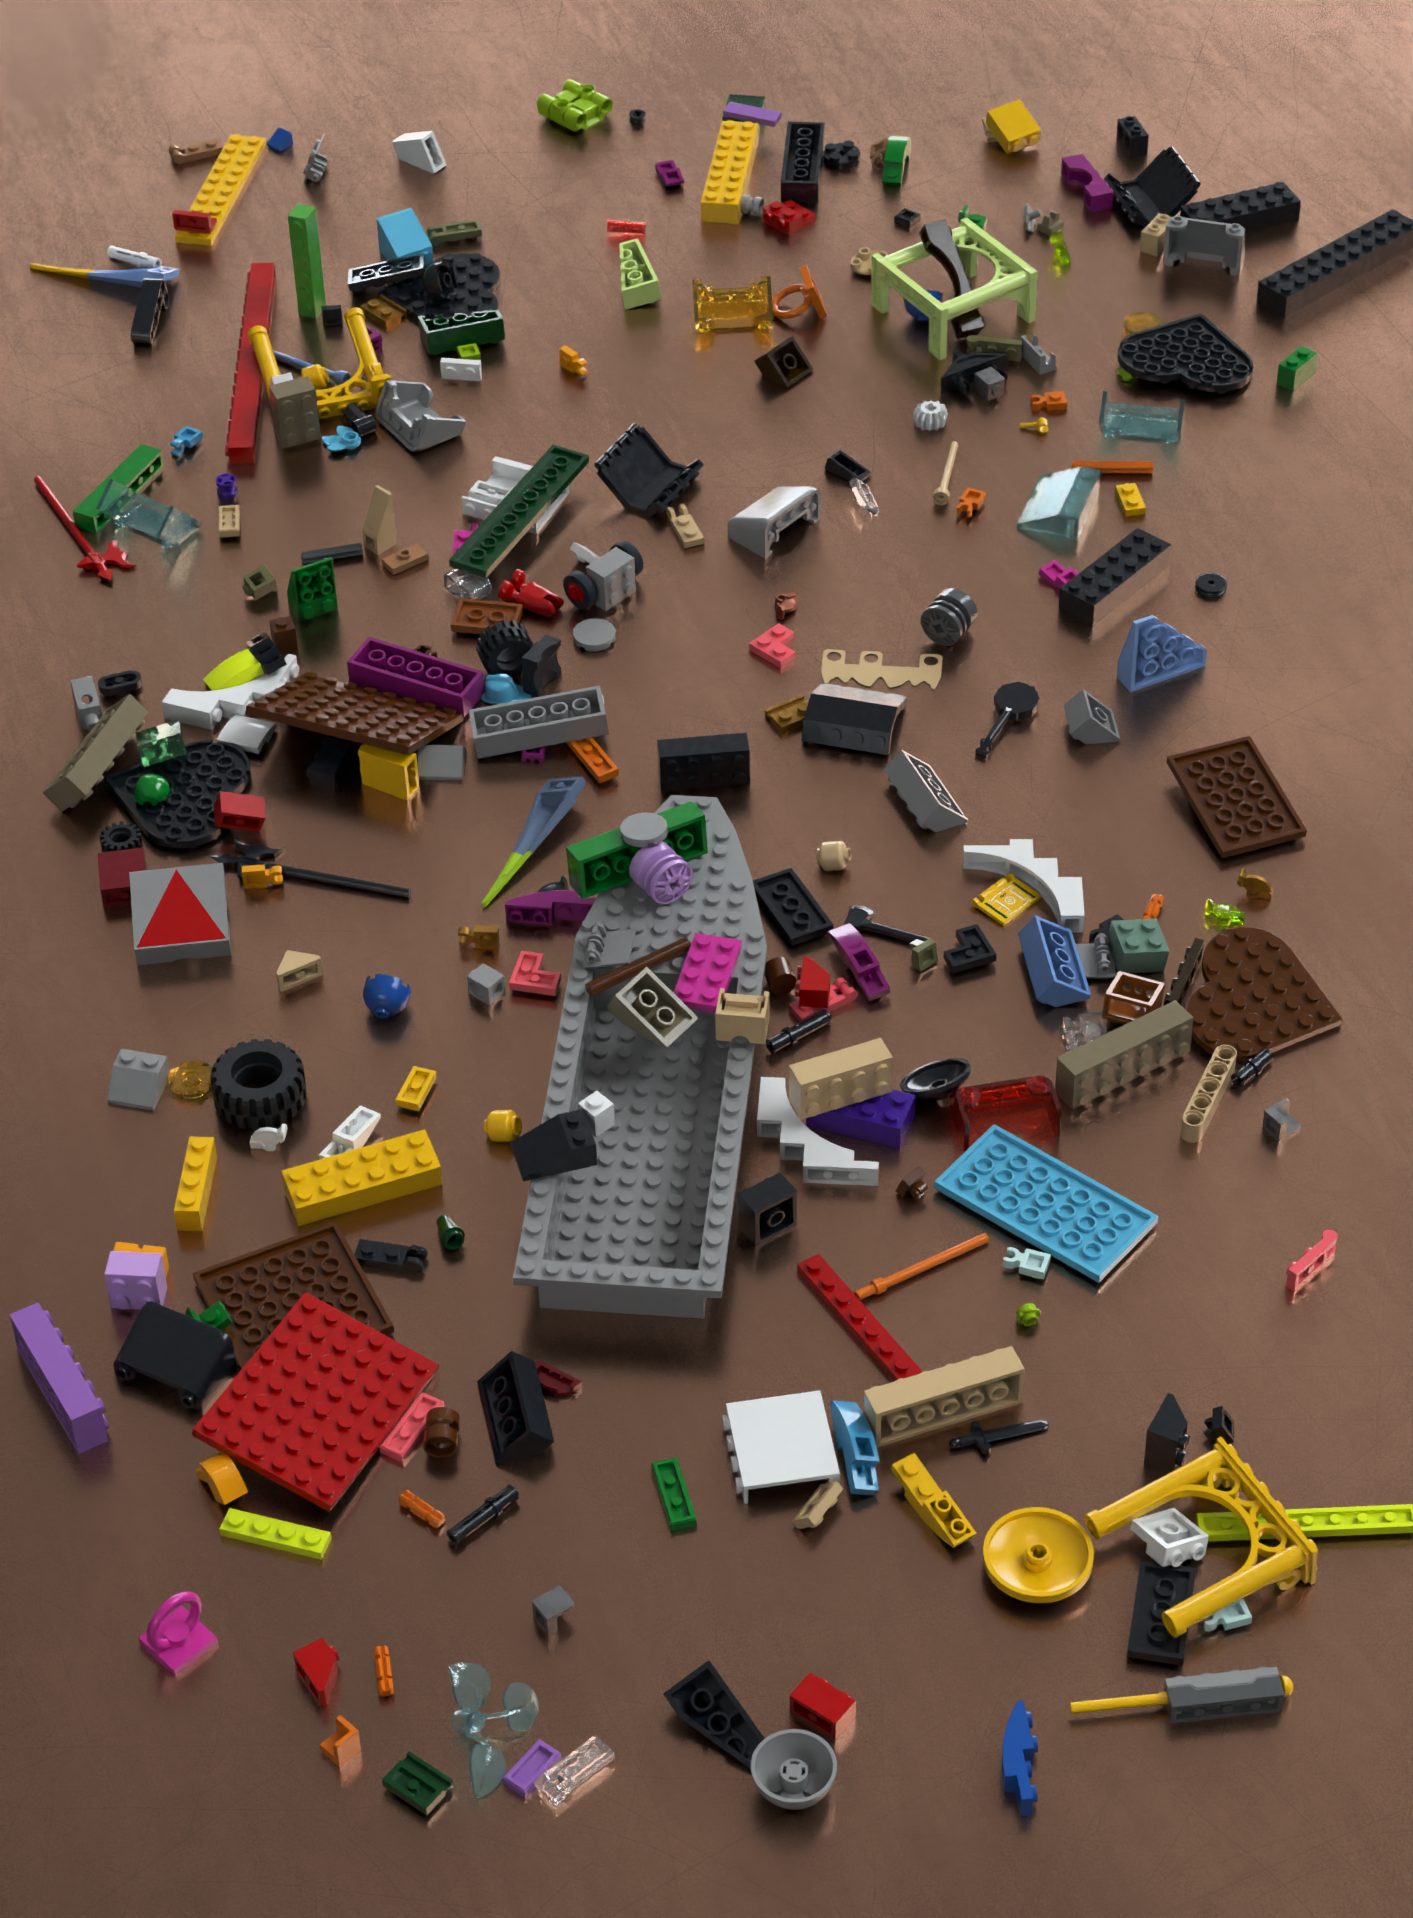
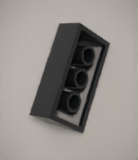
(515, 1409)

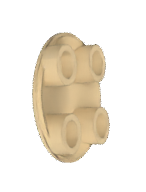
(862, 261)

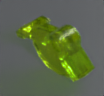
(1060, 249)
(1225, 913)

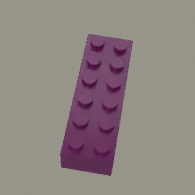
(415, 675)

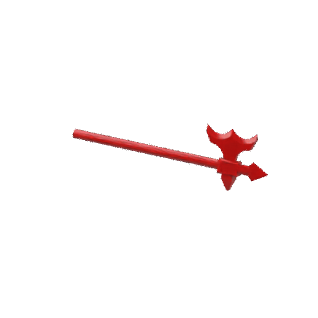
(94, 559)

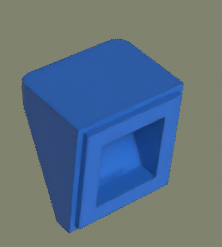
(280, 140)

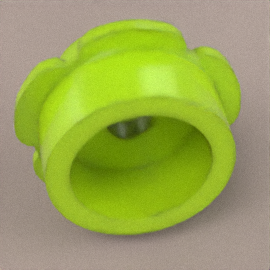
(1028, 1314)

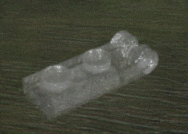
(574, 1769)

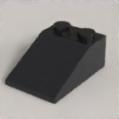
(556, 1146)

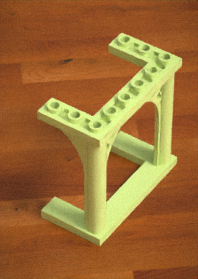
(971, 240)

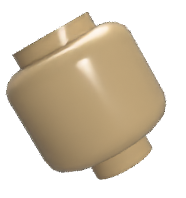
(833, 856)

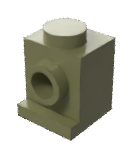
(259, 582)

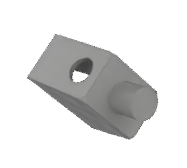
(88, 712)

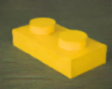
(1130, 499)
(416, 1088)

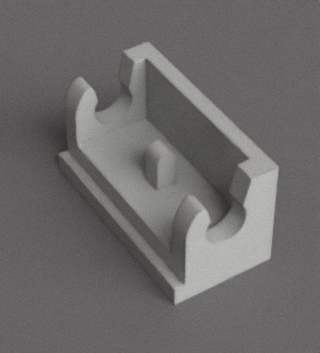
(1037, 357)

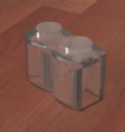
(467, 585)

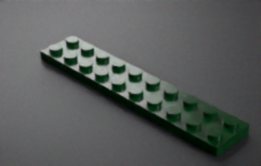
(519, 511)

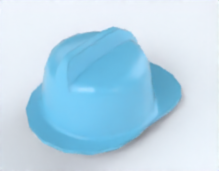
(502, 689)

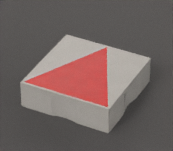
(179, 913)

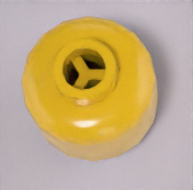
(317, 375)
(502, 1126)

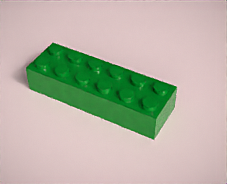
(605, 859)

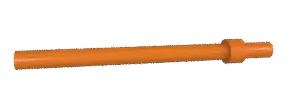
(881, 1284)

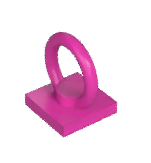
(180, 1636)

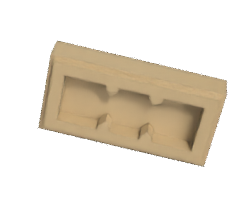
(229, 521)

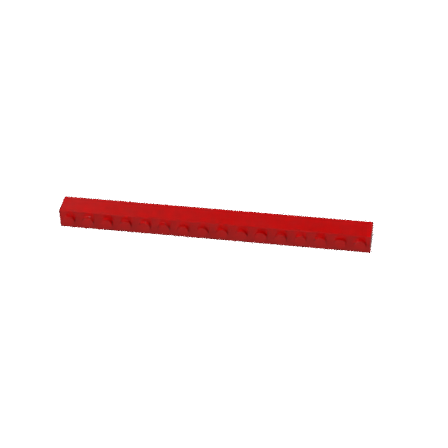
(248, 378)

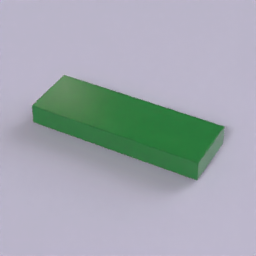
(674, 1494)

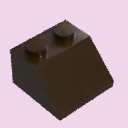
(784, 363)

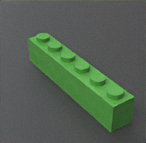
(306, 260)

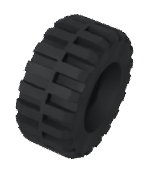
(264, 1105)

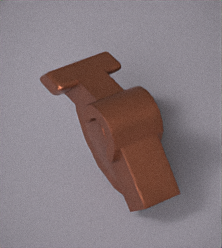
(785, 603)

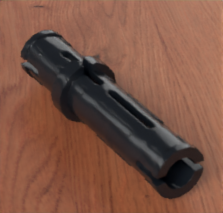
(790, 1035)
(492, 1507)

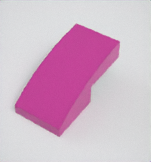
(1057, 574)

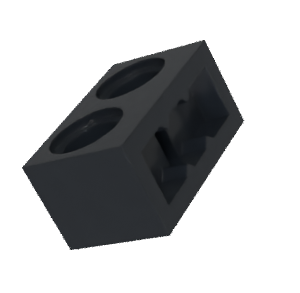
(1132, 136)

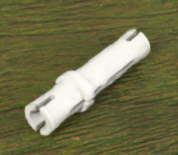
(141, 259)

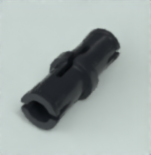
(1252, 1067)

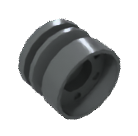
(949, 616)

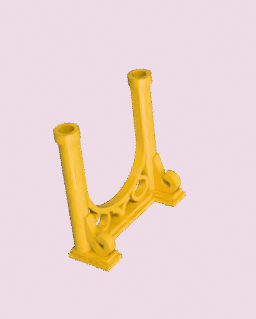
(330, 400)
(1201, 1479)

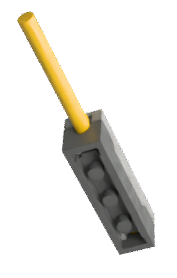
(1207, 1696)

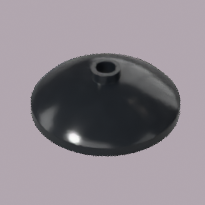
(937, 1078)

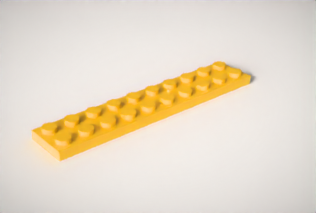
(224, 185)

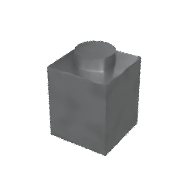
(989, 384)

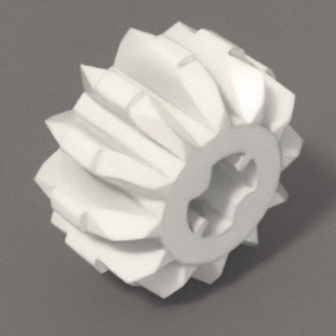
(930, 415)

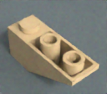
(379, 525)

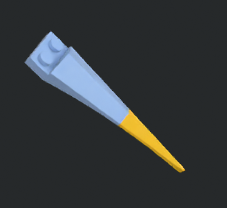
(129, 277)

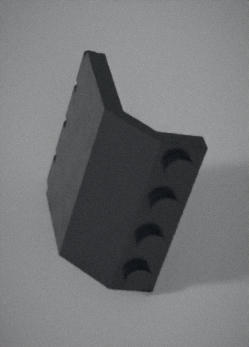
(1159, 189)
(642, 473)
(851, 718)

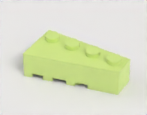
(637, 276)

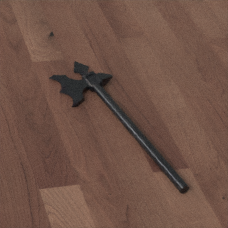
(255, 852)

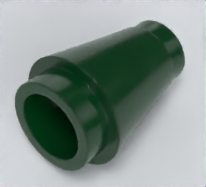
(450, 1233)

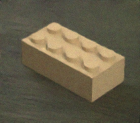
(840, 1078)

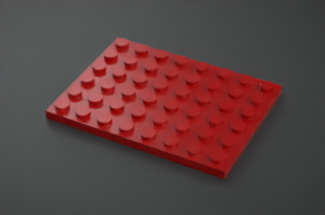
(316, 1401)

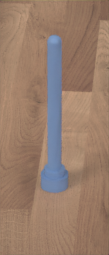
(338, 377)

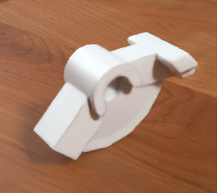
(268, 1137)

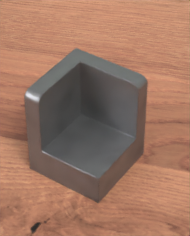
(1279, 1122)
(550, 1606)

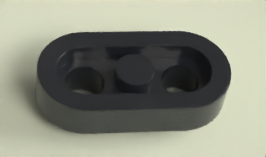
(120, 683)

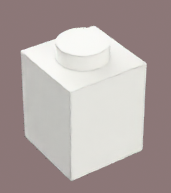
(598, 1112)

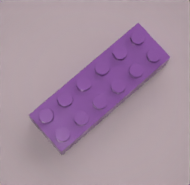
(59, 1377)

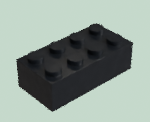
(703, 761)

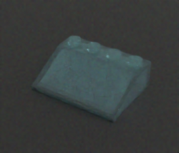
(1061, 502)

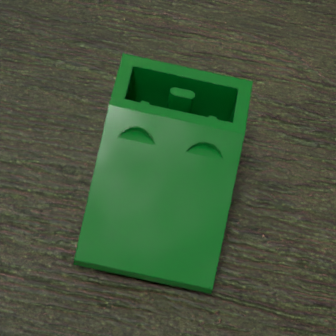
(312, 590)

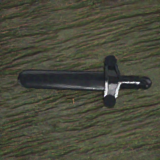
(982, 1438)

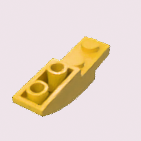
(931, 1503)

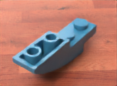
(858, 1445)

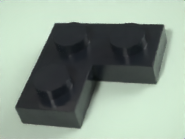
(974, 950)

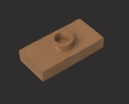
(405, 559)

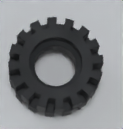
(121, 832)

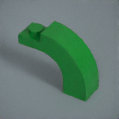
(896, 152)

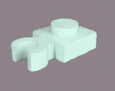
(1029, 1263)
(1230, 1617)

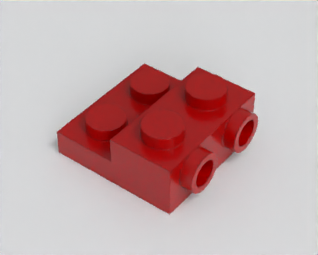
(788, 216)

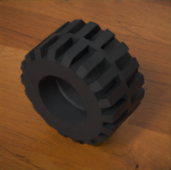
(496, 640)

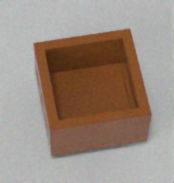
(1128, 1005)

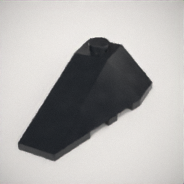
(715, 1712)

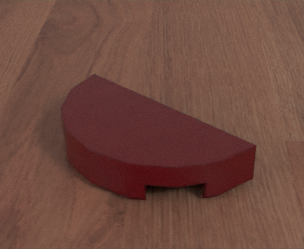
(555, 1381)

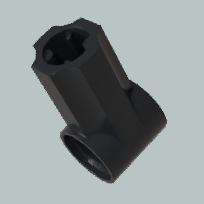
(359, 421)

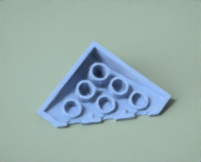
(1156, 654)

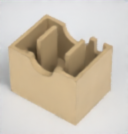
(742, 1016)

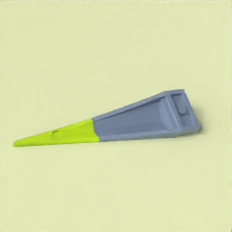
(548, 809)

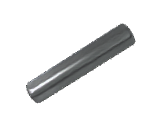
(335, 552)

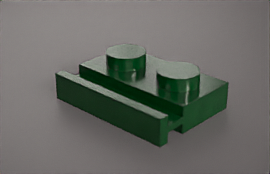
(417, 1783)

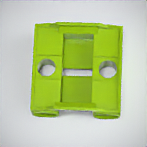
(585, 110)

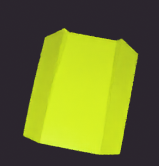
(234, 671)

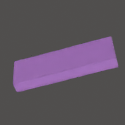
(752, 114)

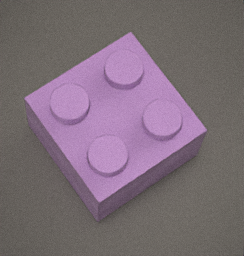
(135, 1279)

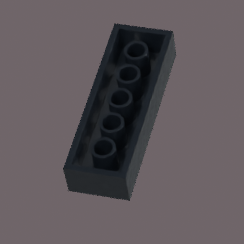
(802, 162)
(1250, 208)
(1115, 576)

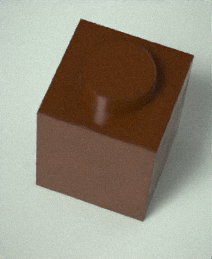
(283, 634)

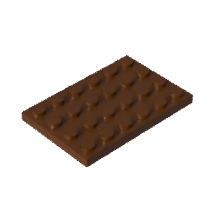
(1236, 796)

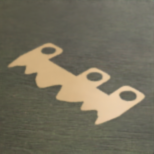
(868, 673)

